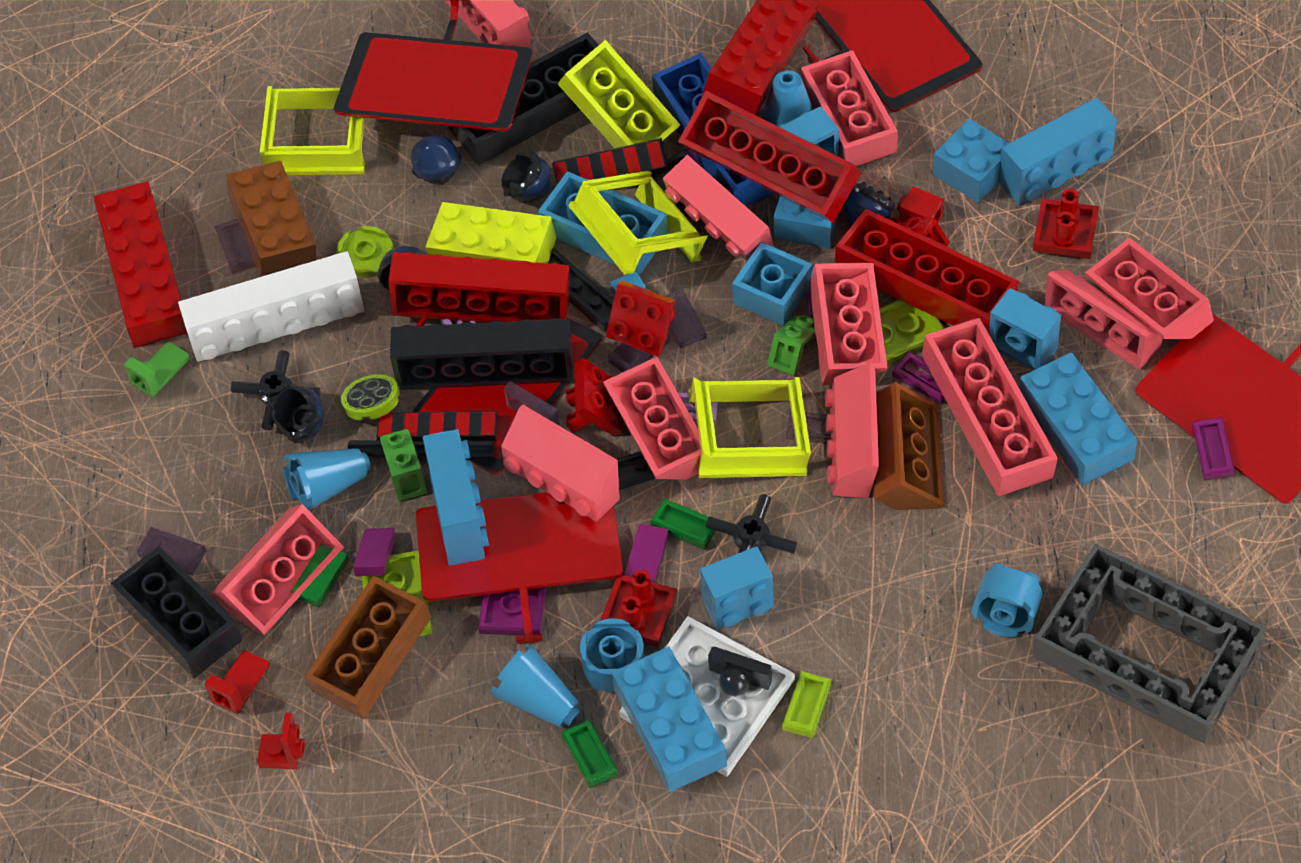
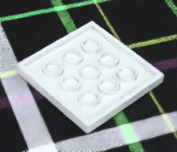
(734, 718)

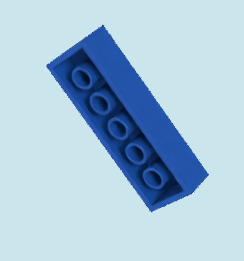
(680, 92)

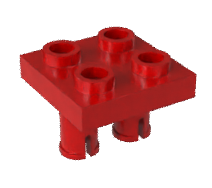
(1066, 226)
(640, 318)
(592, 400)
(641, 604)

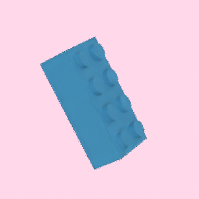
(1057, 151)
(638, 217)
(1078, 418)
(456, 497)
(669, 719)

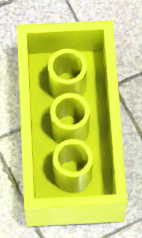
(616, 99)
(491, 234)

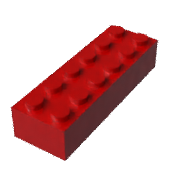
(760, 51)
(770, 156)
(140, 264)
(924, 271)
(477, 288)

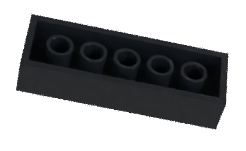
(539, 106)
(482, 354)

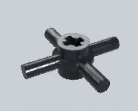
(269, 386)
(752, 530)

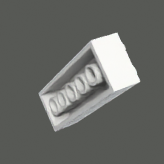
(272, 306)

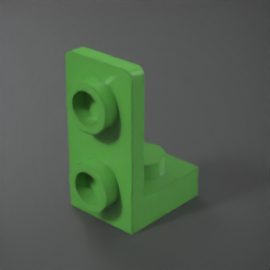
(789, 344)
(154, 374)
(403, 465)

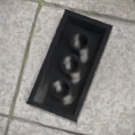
(176, 611)

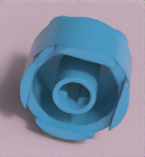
(1007, 601)
(607, 648)

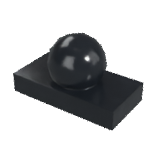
(738, 671)

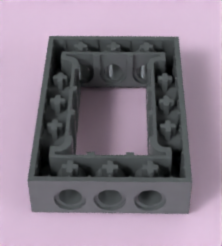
(1167, 604)

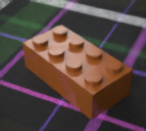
(271, 218)
(368, 647)

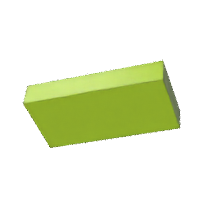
(807, 704)

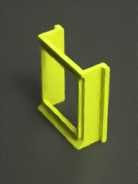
(310, 159)
(616, 236)
(752, 460)

